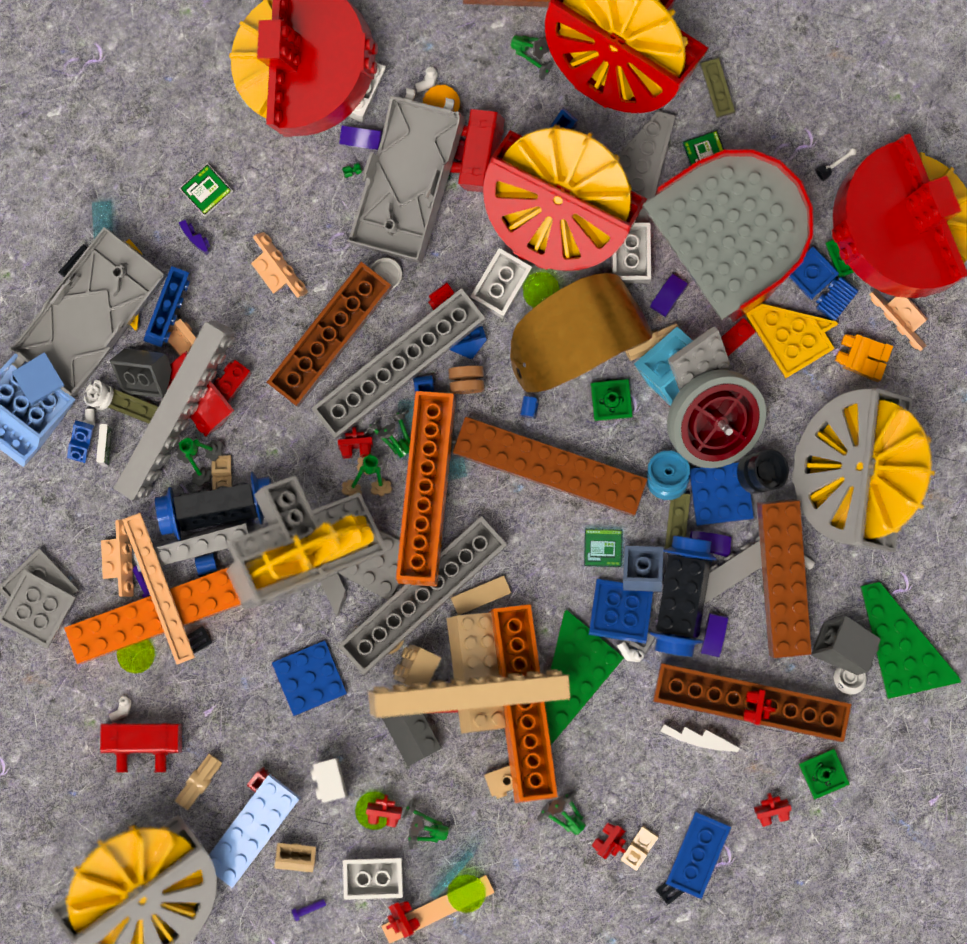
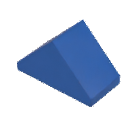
(565, 120)

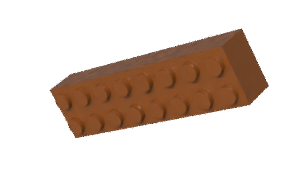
(329, 334)
(784, 578)

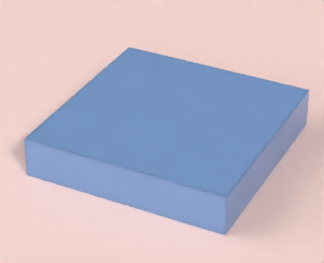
(38, 378)

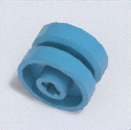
(668, 475)

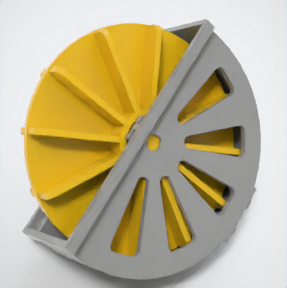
(863, 468)
(299, 544)
(140, 889)

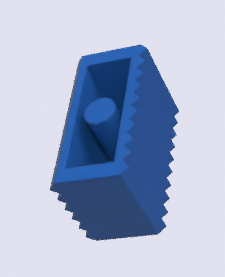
(837, 299)

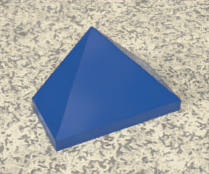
(471, 343)

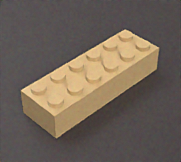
(475, 656)

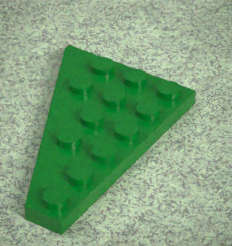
(904, 653)
(586, 662)

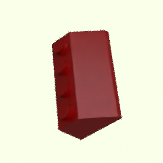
(212, 407)

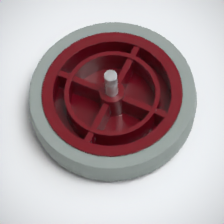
(716, 418)

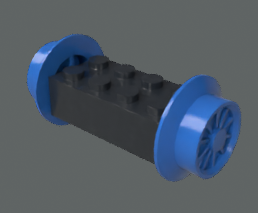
(209, 507)
(683, 596)

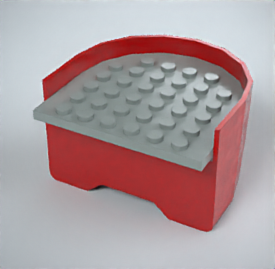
(735, 226)

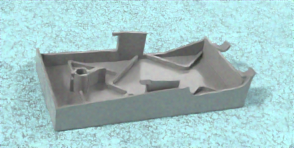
(407, 178)
(90, 310)

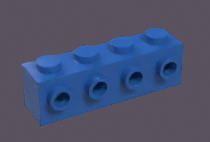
(167, 303)

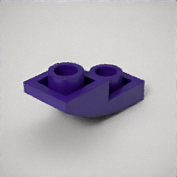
(360, 137)
(197, 240)
(668, 295)
(720, 543)
(714, 635)

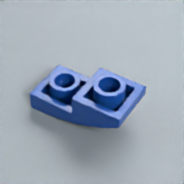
(80, 441)

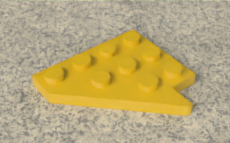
(791, 336)

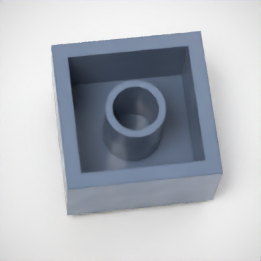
(643, 568)

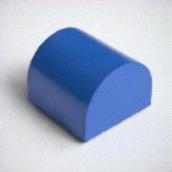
(424, 383)
(529, 407)
(205, 564)

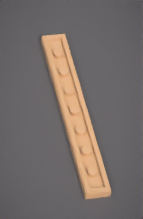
(158, 588)

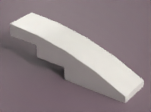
(706, 740)

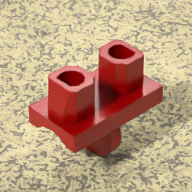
(357, 442)
(758, 698)
(771, 807)
(384, 808)
(612, 844)
(399, 921)

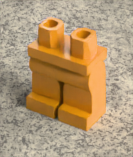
(860, 355)

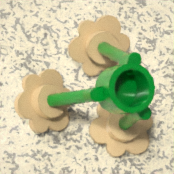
(367, 465)

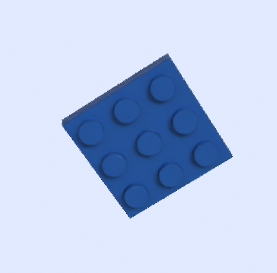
(719, 495)
(620, 612)
(309, 678)

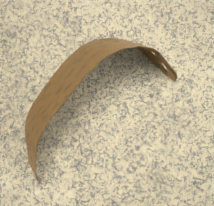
(576, 332)

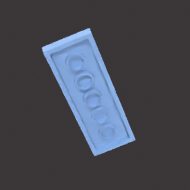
(252, 829)

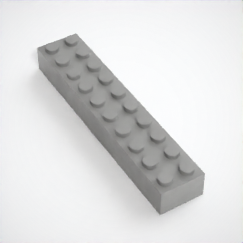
(399, 363)
(175, 410)
(416, 603)

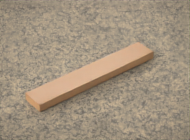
(432, 912)

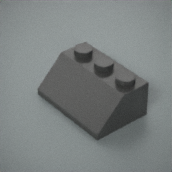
(142, 372)
(412, 736)

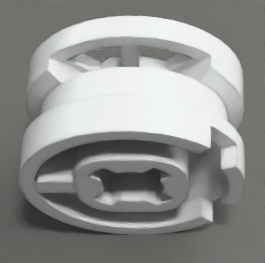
(98, 395)

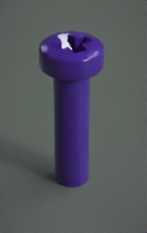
(139, 576)
(307, 909)

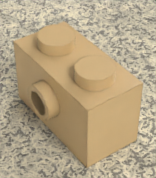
(499, 782)
(295, 857)

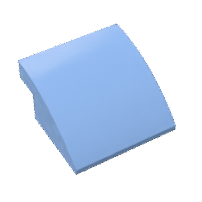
(25, 425)

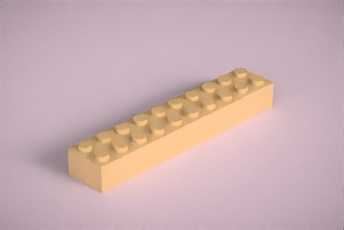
(468, 694)

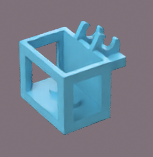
(656, 368)

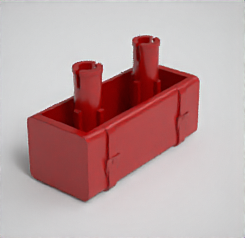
(482, 140)
(140, 738)

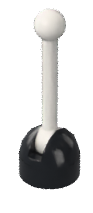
(824, 171)

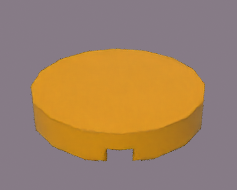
(436, 96)

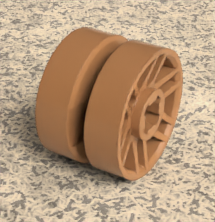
(466, 379)

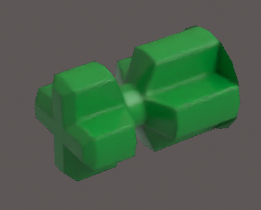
(348, 171)

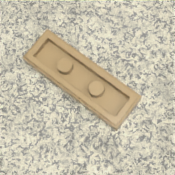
(481, 595)

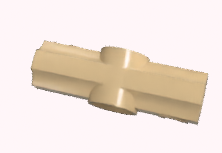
(643, 348)
(198, 781)

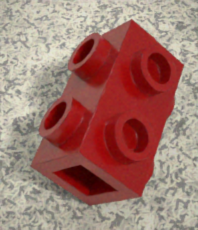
(232, 380)

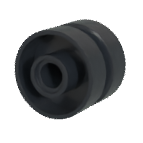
(762, 471)

